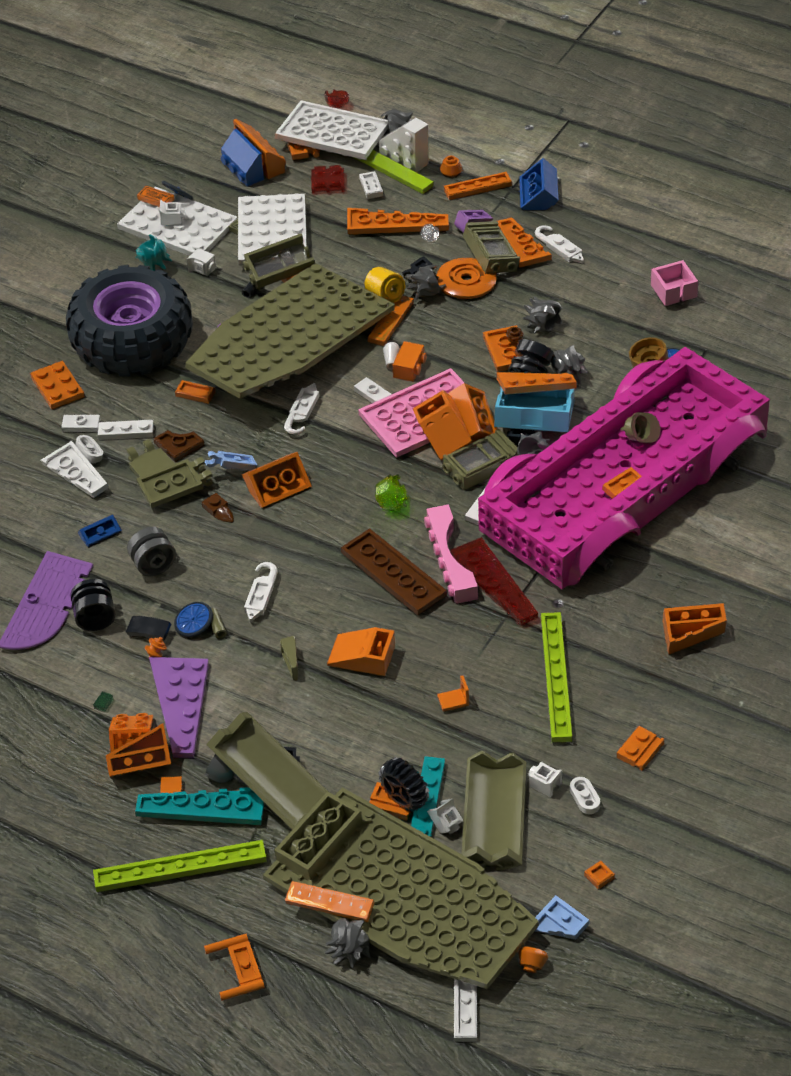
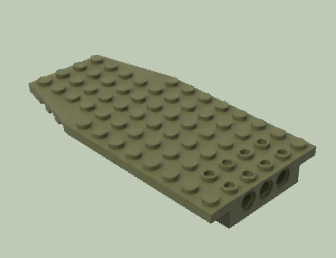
(287, 331)
(428, 899)

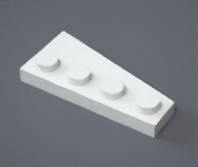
(76, 469)

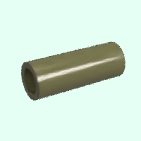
(217, 625)

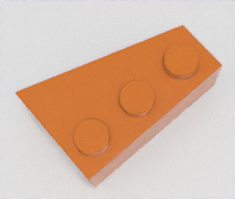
(692, 625)
(140, 754)

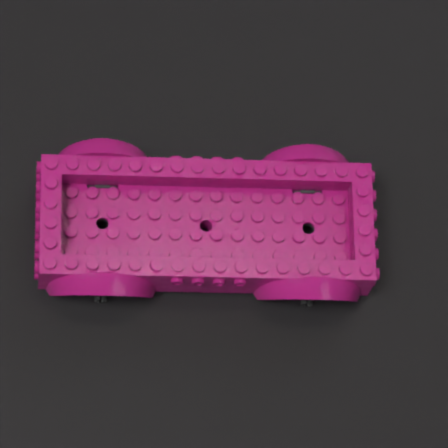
(553, 502)

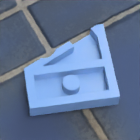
(561, 920)

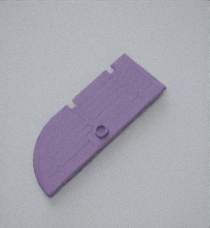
(43, 604)

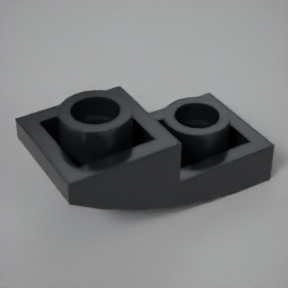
(148, 627)

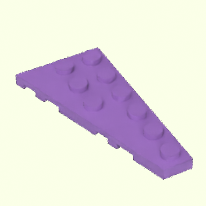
(181, 695)

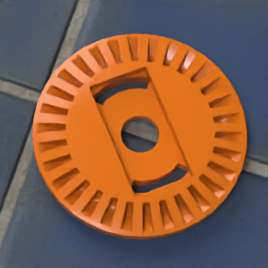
(465, 289)

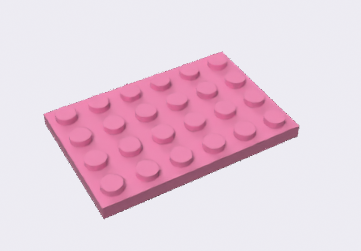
(394, 418)

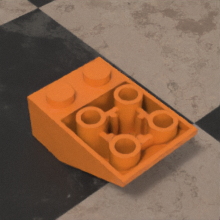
(442, 424)
(364, 650)

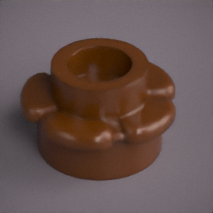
(514, 334)

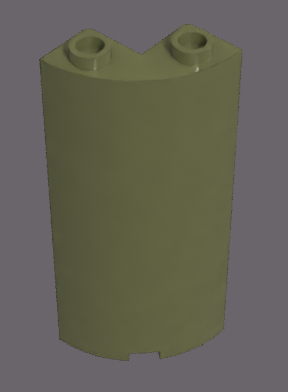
(267, 768)
(494, 810)

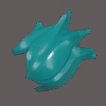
(153, 253)

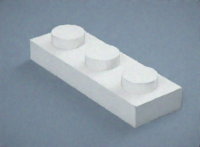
(125, 429)

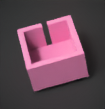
(674, 283)

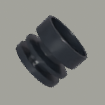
(531, 357)
(92, 605)

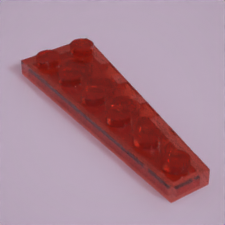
(495, 579)

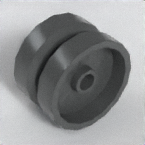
(151, 551)

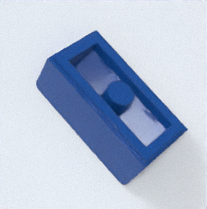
(99, 530)

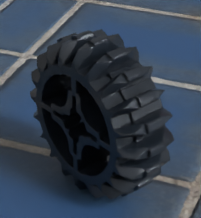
(404, 784)

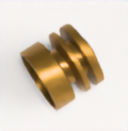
(648, 350)

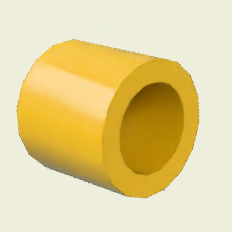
(385, 284)

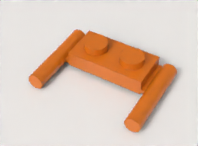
(243, 963)

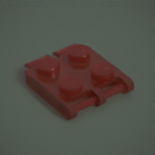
(327, 179)

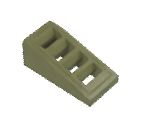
(289, 654)

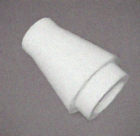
(390, 352)

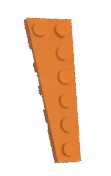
(364, 222)

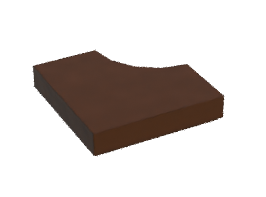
(178, 445)

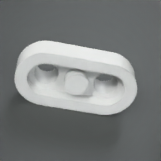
(89, 448)
(585, 797)

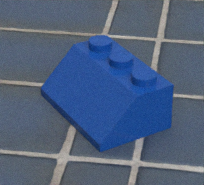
(242, 158)
(539, 186)

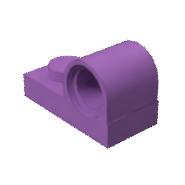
(468, 216)

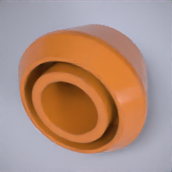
(451, 166)
(532, 958)

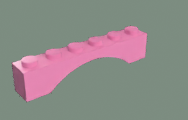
(460, 580)

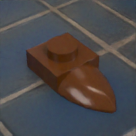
(218, 508)

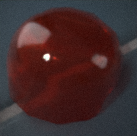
(336, 99)

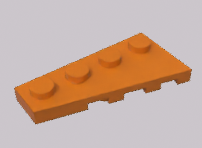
(523, 243)
(534, 382)

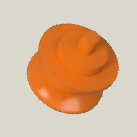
(155, 648)

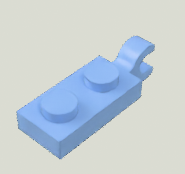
(231, 460)

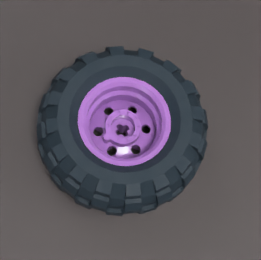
(129, 320)

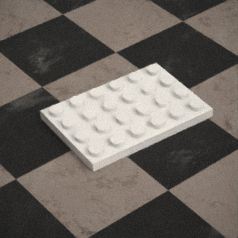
(332, 130)
(269, 220)
(199, 229)

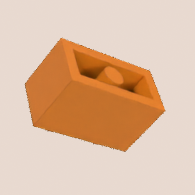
(409, 361)

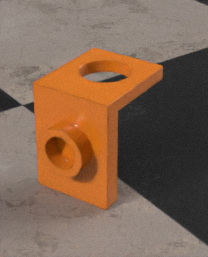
(455, 698)

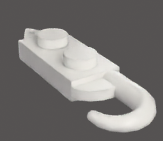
(560, 245)
(302, 408)
(260, 592)

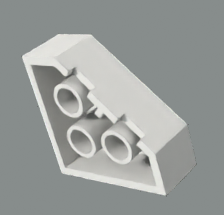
(407, 145)

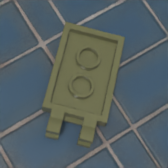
(149, 461)
(174, 481)

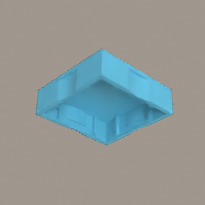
(535, 410)

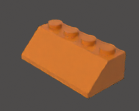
(272, 162)

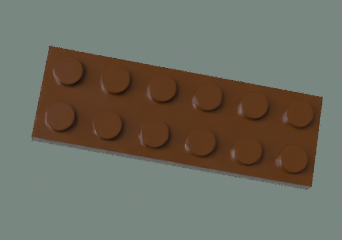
(393, 571)

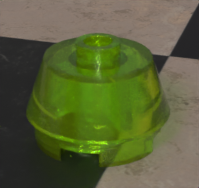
(391, 493)

